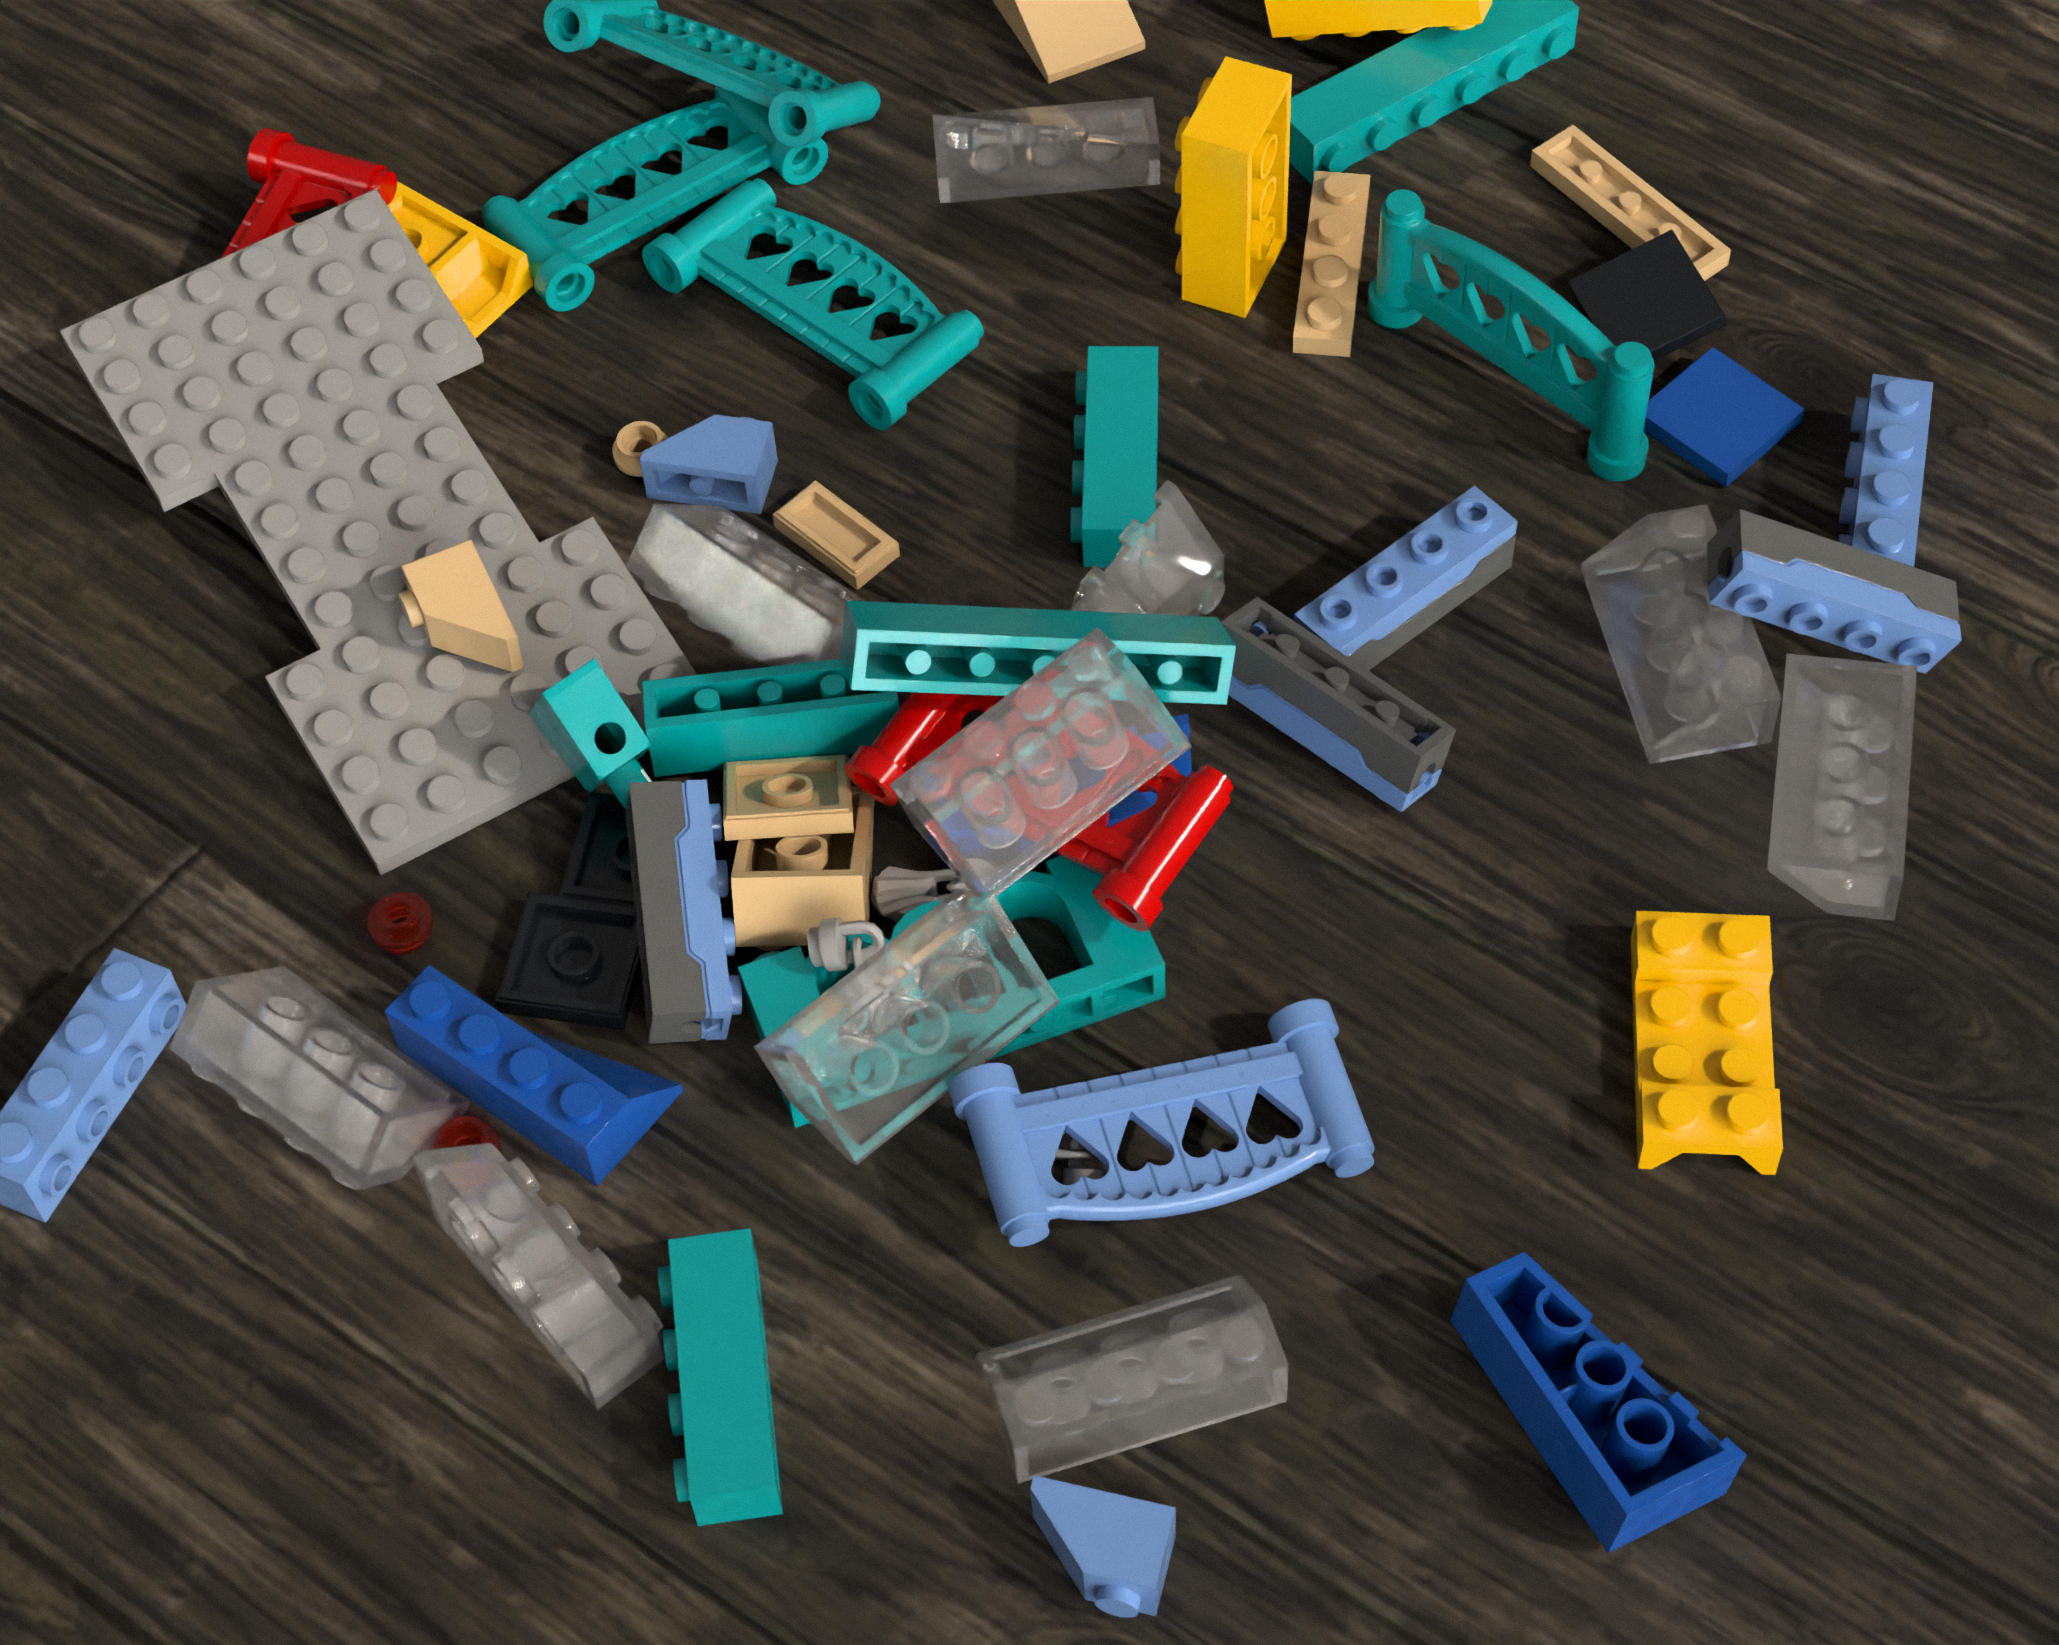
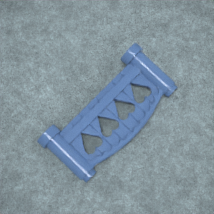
(1297, 1073)

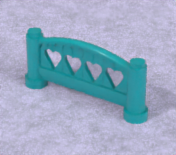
(794, 115)
(562, 250)
(1409, 286)
(886, 369)

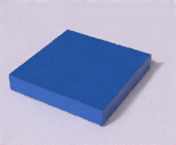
(1720, 416)

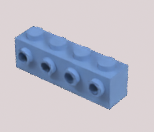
(1887, 467)
(84, 1080)

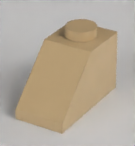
(460, 607)

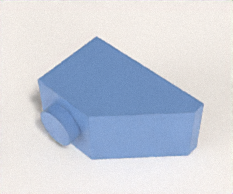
(714, 464)
(1107, 1543)

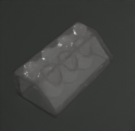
(740, 584)
(1683, 664)
(1040, 765)
(1843, 783)
(908, 1023)
(314, 1074)
(1134, 1377)

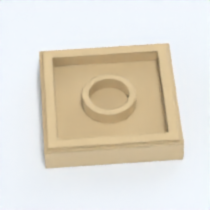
(786, 797)

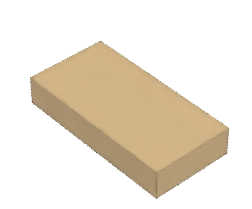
(836, 535)

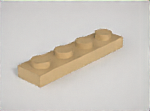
(1622, 198)
(1331, 264)

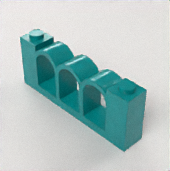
(1116, 974)

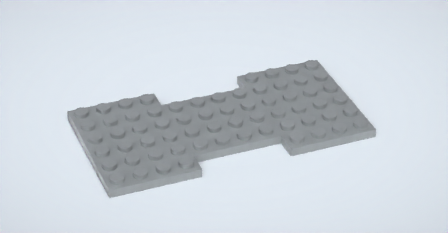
(318, 412)

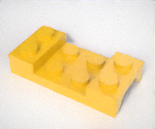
(470, 264)
(1704, 1038)

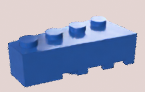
(1590, 1409)

